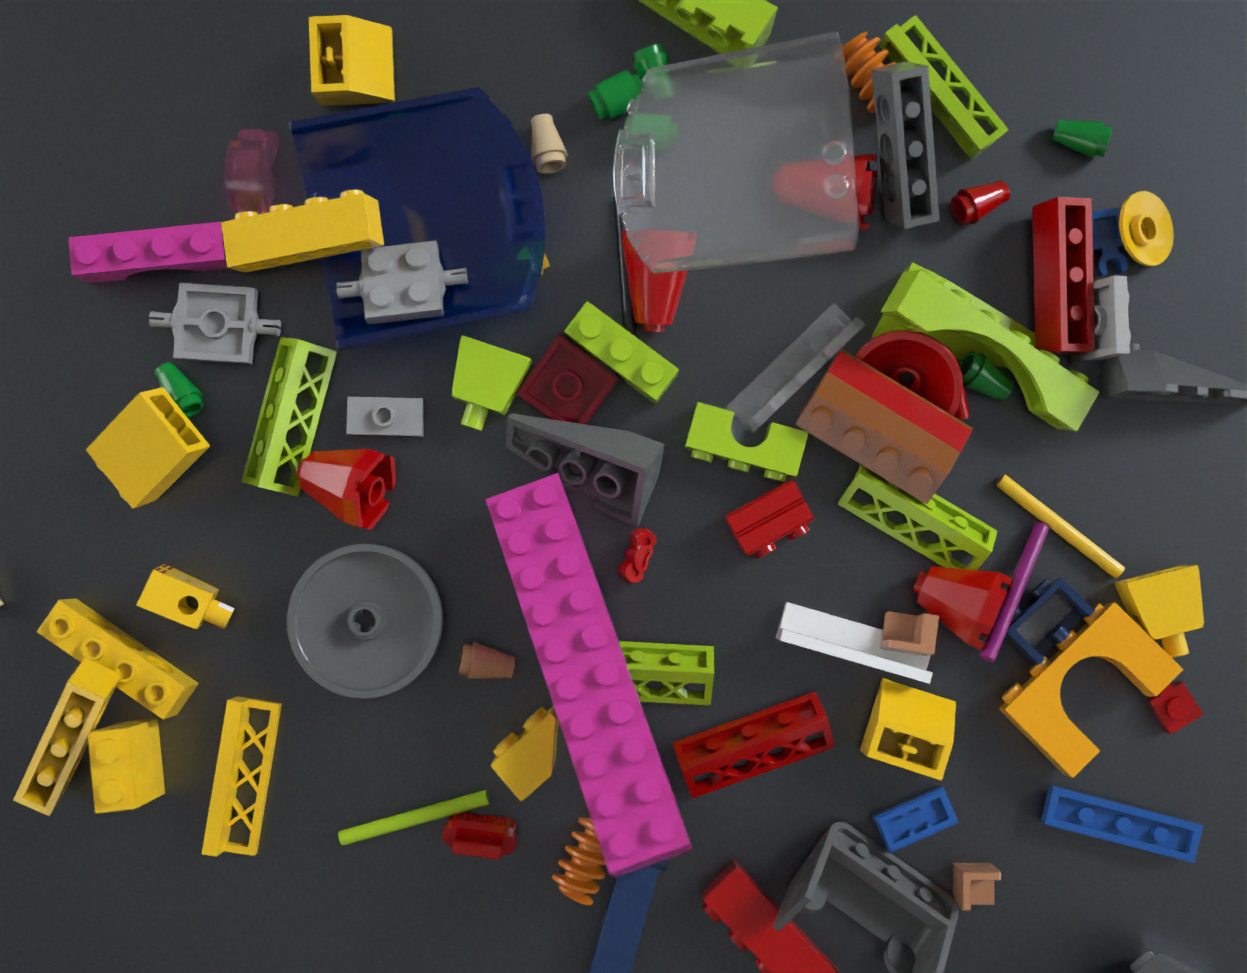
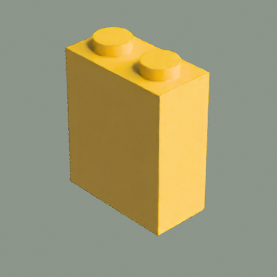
(147, 447)
(126, 765)

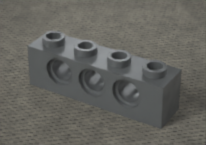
(906, 144)

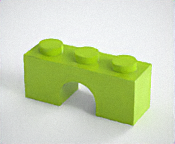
(622, 352)
(777, 454)

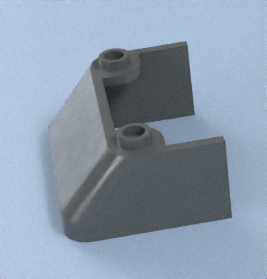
(880, 895)

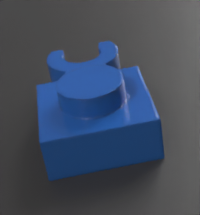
(1107, 240)

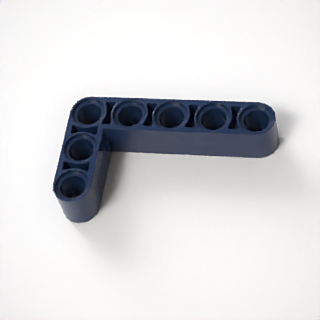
(625, 920)

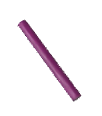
(1014, 592)

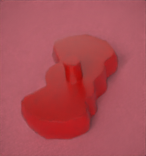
(637, 555)

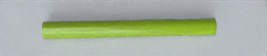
(413, 817)

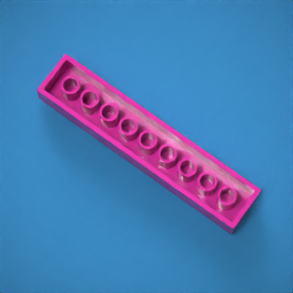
(588, 678)

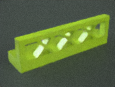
(944, 103)
(277, 411)
(938, 515)
(674, 667)

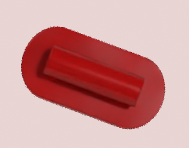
(480, 835)

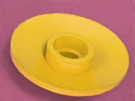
(1146, 228)

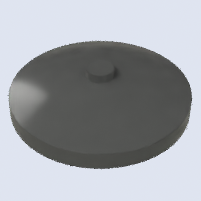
(364, 620)

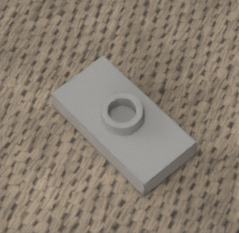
(385, 416)

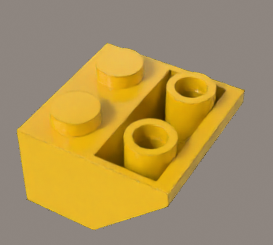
(350, 61)
(910, 729)
(530, 757)

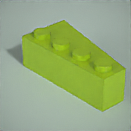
(720, 23)

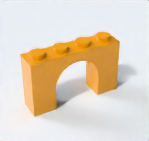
(1037, 703)

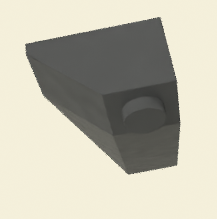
(1165, 378)
(601, 462)

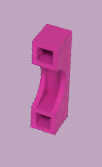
(124, 253)

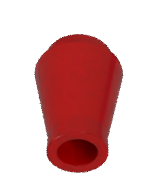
(976, 202)

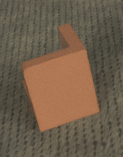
(910, 633)
(974, 884)

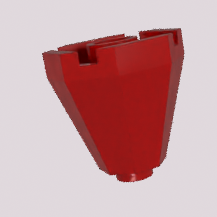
(349, 483)
(963, 600)

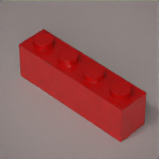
(1063, 276)
(751, 916)

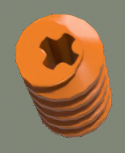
(860, 60)
(584, 866)

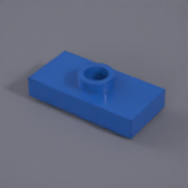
(914, 819)

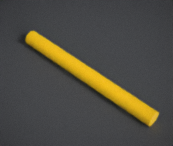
(1060, 526)

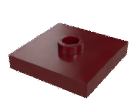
(567, 383)

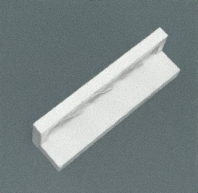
(847, 641)

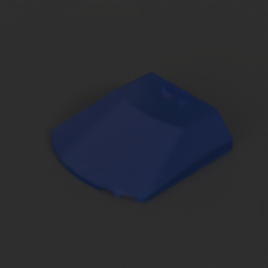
(443, 174)

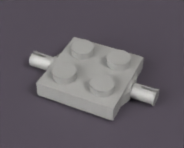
(402, 282)
(215, 323)

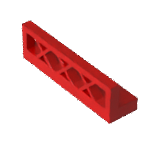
(752, 740)

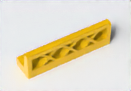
(227, 776)

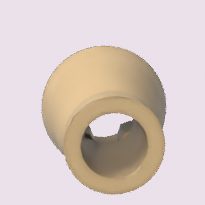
(547, 147)

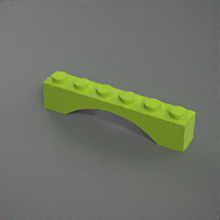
(1049, 389)

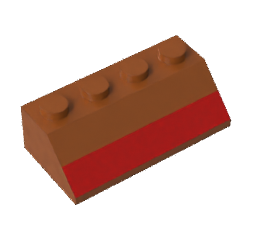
(884, 426)

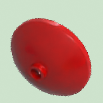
(925, 358)

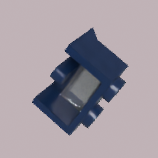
(1046, 619)

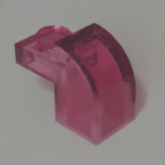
(250, 170)

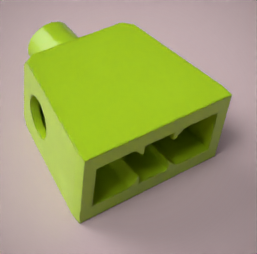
(486, 380)

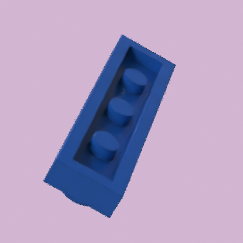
(1121, 823)

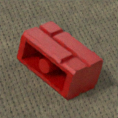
(769, 519)

